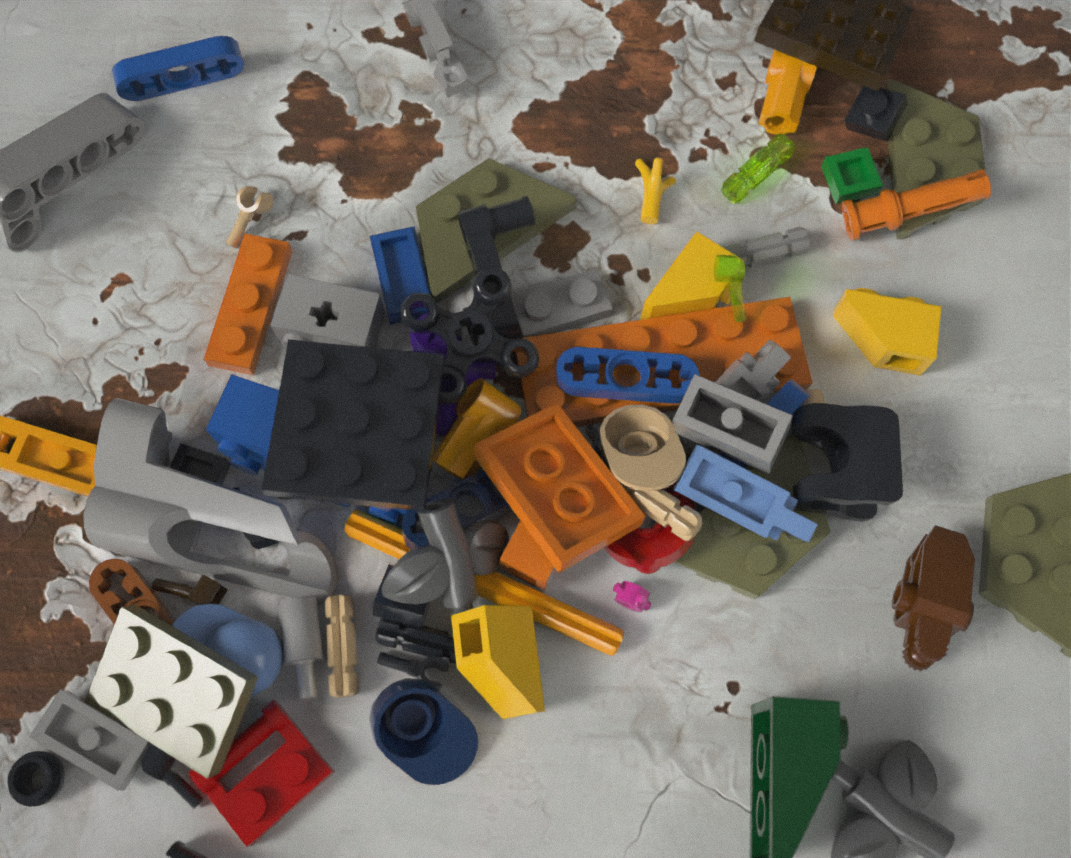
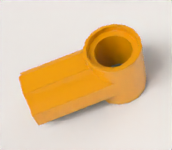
(787, 85)
(480, 415)

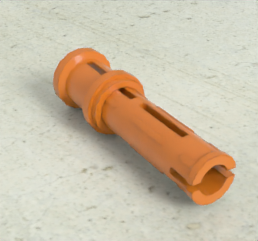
(893, 208)

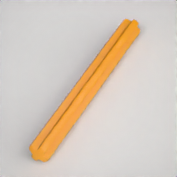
(500, 589)

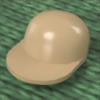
(642, 447)

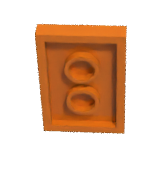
(558, 486)

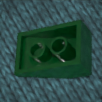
(791, 765)

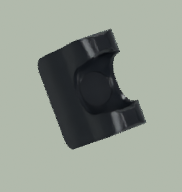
(862, 458)

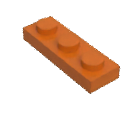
(248, 304)

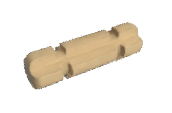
(667, 511)
(341, 646)

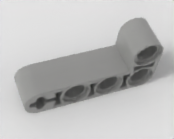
(58, 158)

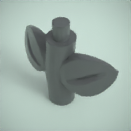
(450, 562)
(891, 808)

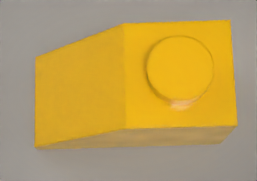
(689, 282)

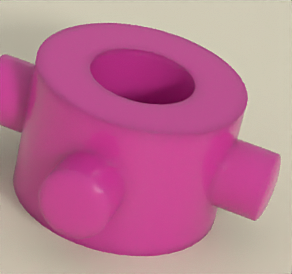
(632, 596)

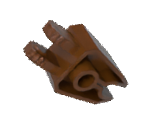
(934, 596)

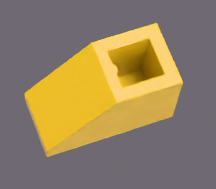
(891, 330)
(500, 657)

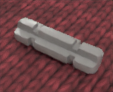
(772, 247)

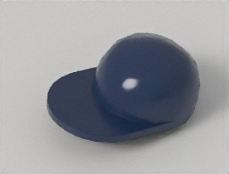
(423, 732)

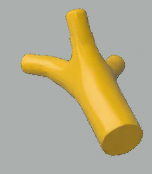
(653, 189)

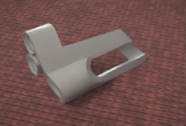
(159, 511)

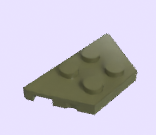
(930, 146)
(490, 185)
(1030, 556)
(744, 558)

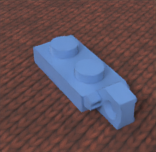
(741, 496)

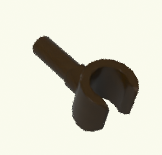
(205, 591)

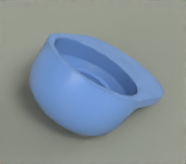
(237, 638)

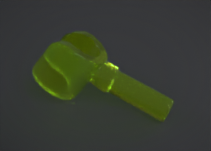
(732, 270)

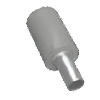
(301, 640)

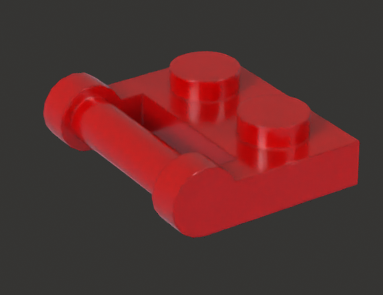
(274, 785)

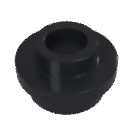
(21, 774)

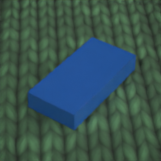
(399, 270)

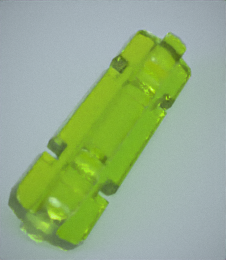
(757, 168)

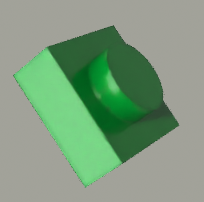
(851, 175)

